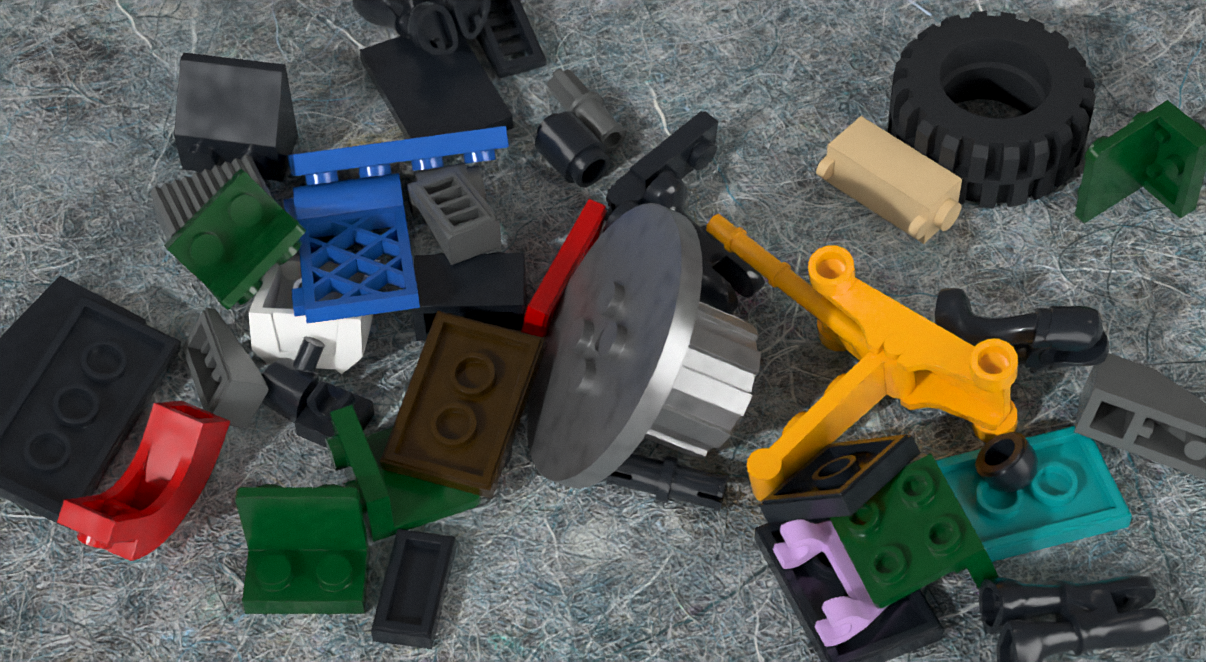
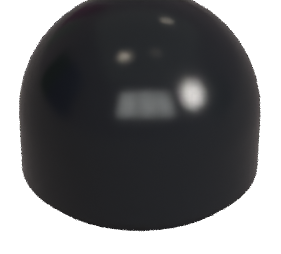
(1007, 462)

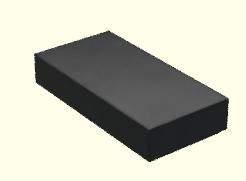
(414, 589)

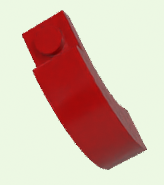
(157, 486)

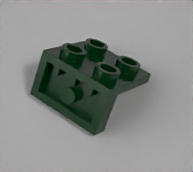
(236, 240)
(912, 535)
(304, 549)

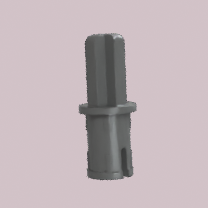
(587, 107)

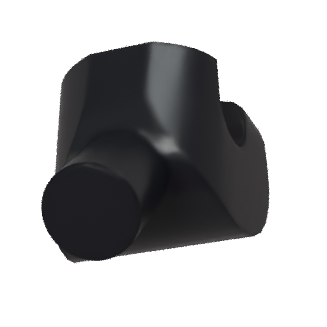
(293, 380)

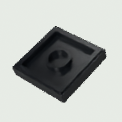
(839, 478)

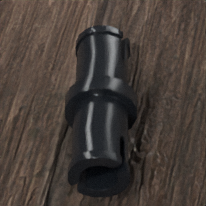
(670, 480)

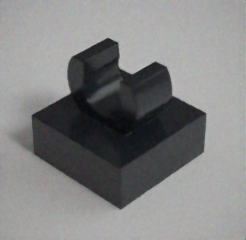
(315, 419)

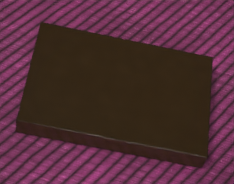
(463, 404)

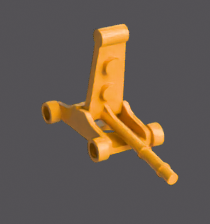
(896, 355)

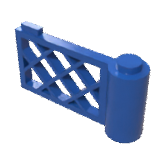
(350, 213)

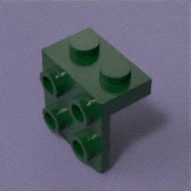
(1154, 151)
(387, 498)

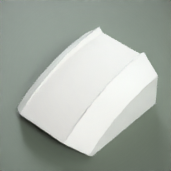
(279, 334)

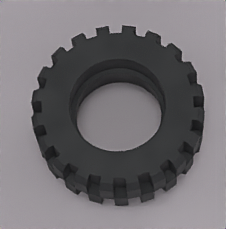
(1002, 63)

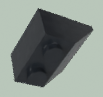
(234, 111)

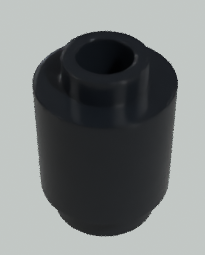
(572, 149)

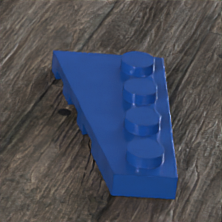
(376, 158)

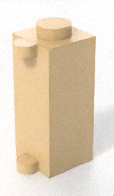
(892, 179)

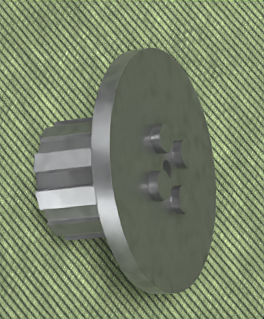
(637, 355)

